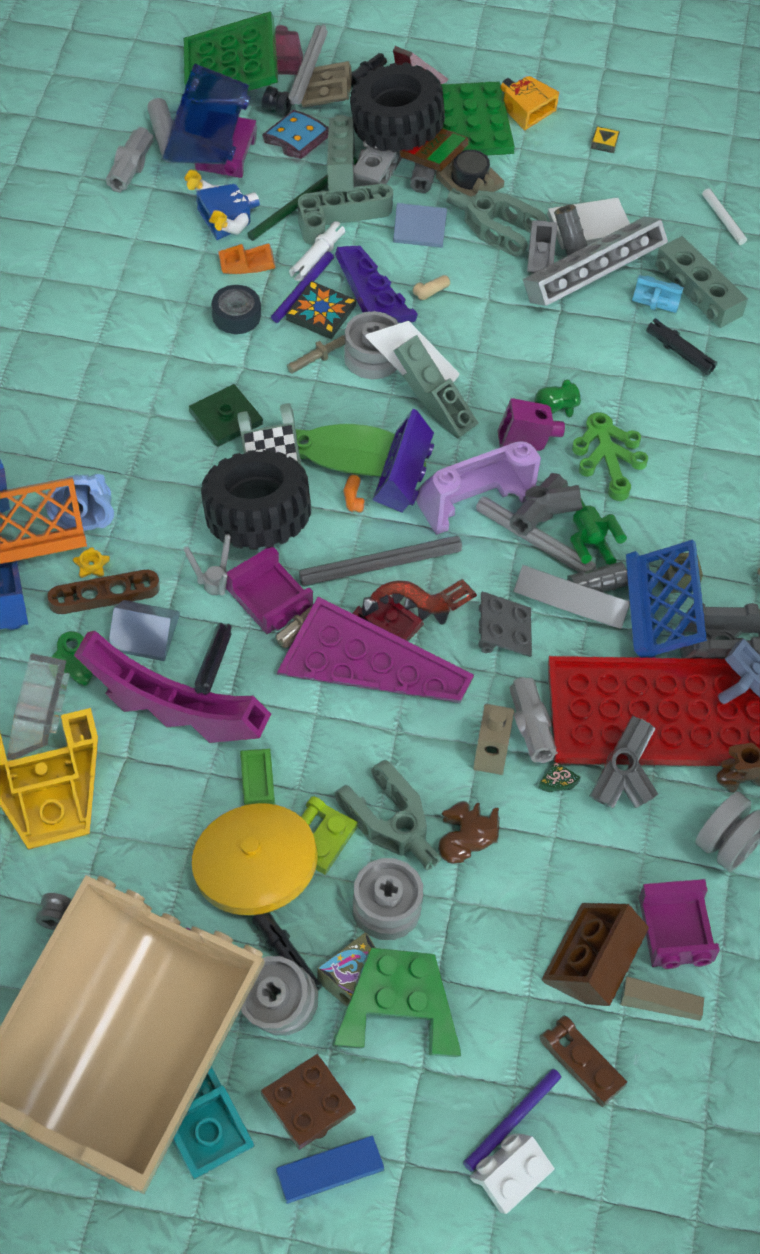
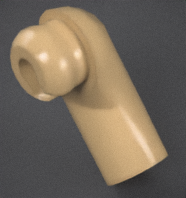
(425, 291)

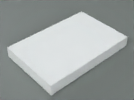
(596, 219)

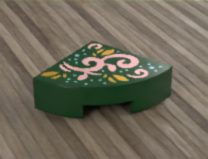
(558, 779)

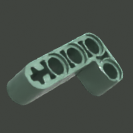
(325, 207)

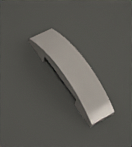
(572, 597)

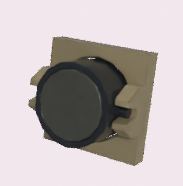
(470, 173)

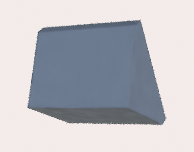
(420, 225)
(143, 629)

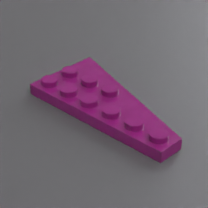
(356, 653)

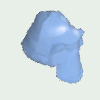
(93, 503)

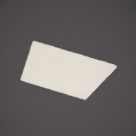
(392, 337)

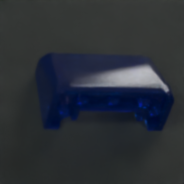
(206, 118)

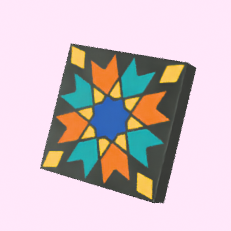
(321, 309)

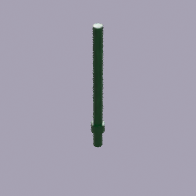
(288, 208)

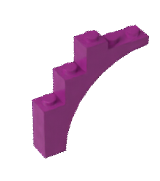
(172, 703)

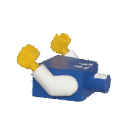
(223, 206)

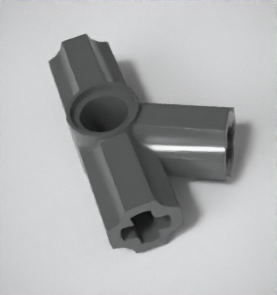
(544, 501)
(633, 779)

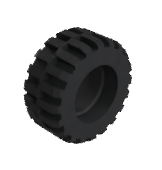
(397, 107)
(256, 499)

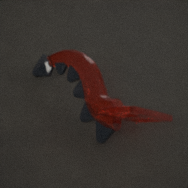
(417, 597)

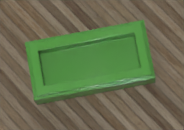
(257, 776)

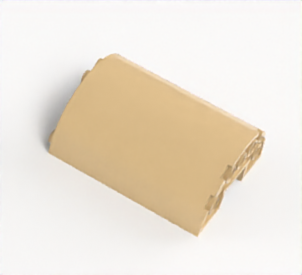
(118, 1031)

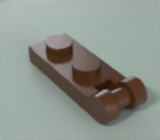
(583, 1061)

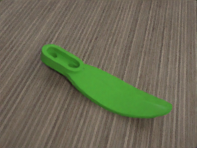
(347, 448)

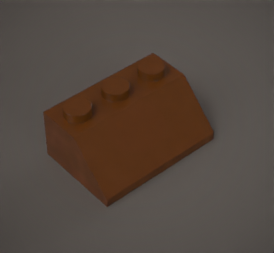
(596, 952)

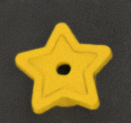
(88, 556)

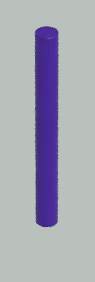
(312, 275)
(512, 1119)

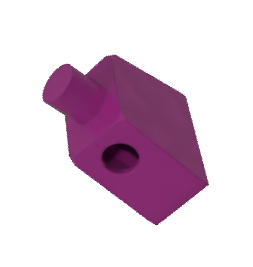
(528, 423)

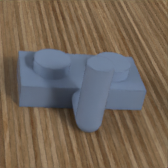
(747, 664)

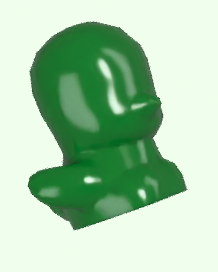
(560, 397)

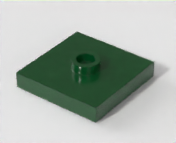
(219, 414)

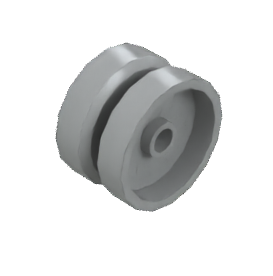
(359, 353)
(731, 832)
(387, 899)
(293, 1006)

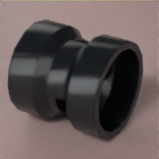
(276, 100)

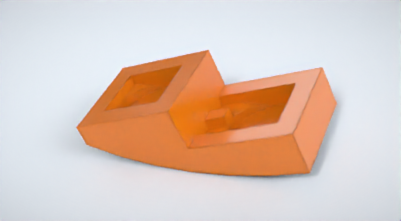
(241, 261)

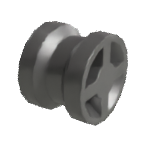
(53, 909)

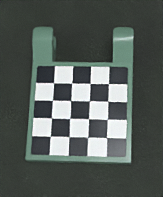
(273, 438)

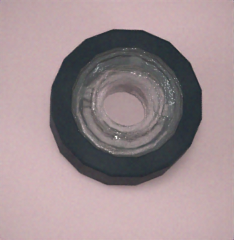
(236, 309)

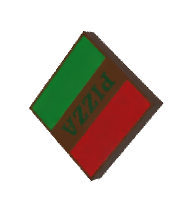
(437, 152)

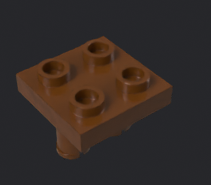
(308, 1101)

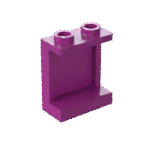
(244, 136)
(268, 591)
(677, 923)

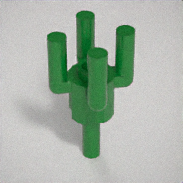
(593, 530)

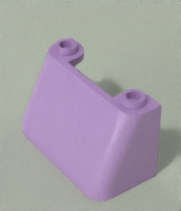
(508, 469)

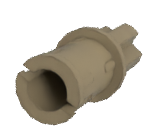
(288, 634)

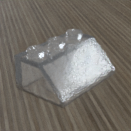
(37, 705)

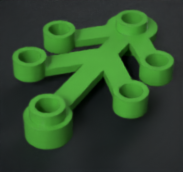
(601, 426)

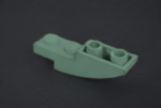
(433, 390)

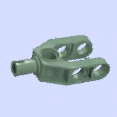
(485, 206)
(386, 832)

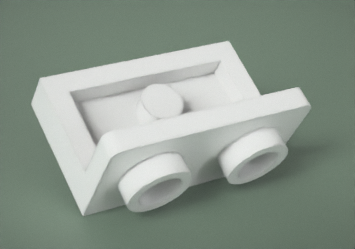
(512, 1171)

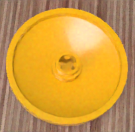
(254, 859)

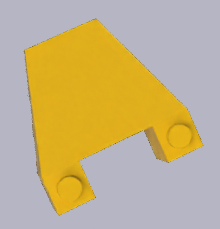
(52, 791)

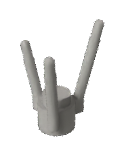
(214, 577)

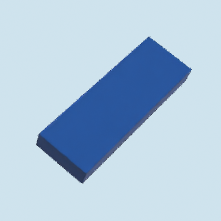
(329, 1169)

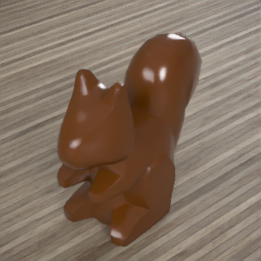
(741, 768)
(474, 835)

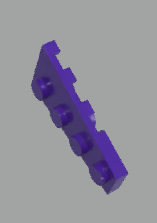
(370, 287)

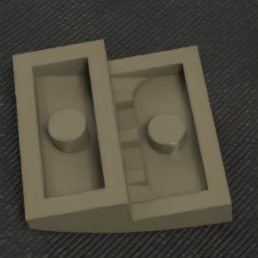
(328, 84)

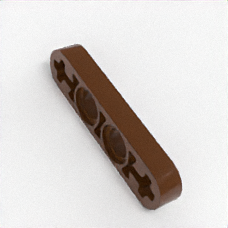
(102, 587)

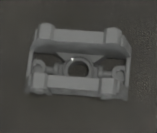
(722, 629)

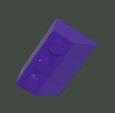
(405, 463)

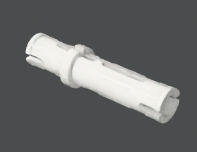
(322, 244)

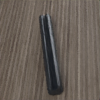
(213, 659)

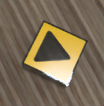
(605, 139)

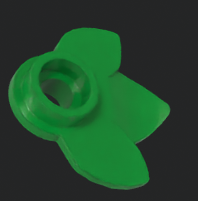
(74, 667)

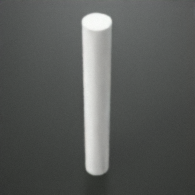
(724, 216)

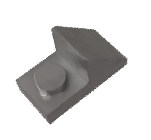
(541, 245)

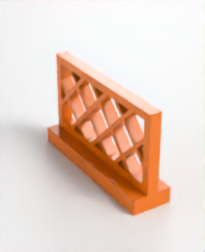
(49, 541)

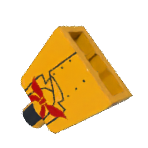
(529, 100)

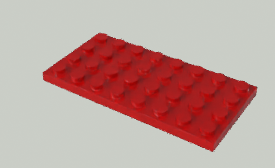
(675, 695)

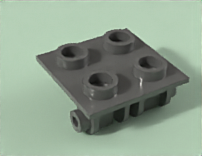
(504, 625)

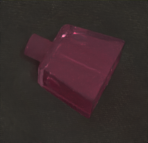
(288, 51)

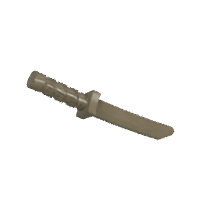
(320, 352)

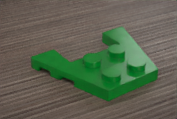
(399, 986)

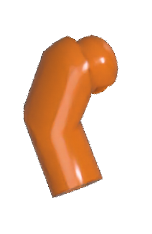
(350, 494)

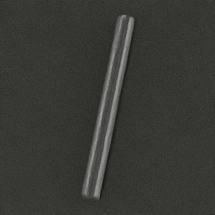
(380, 560)

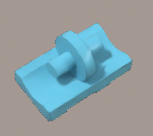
(657, 293)

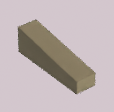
(661, 999)

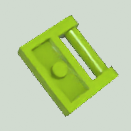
(331, 834)

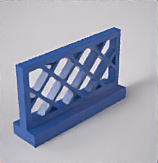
(642, 604)

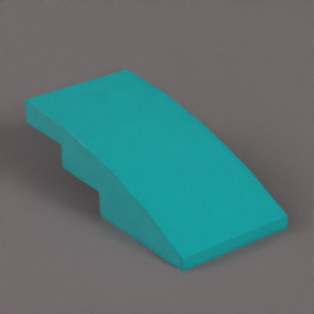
(211, 1130)

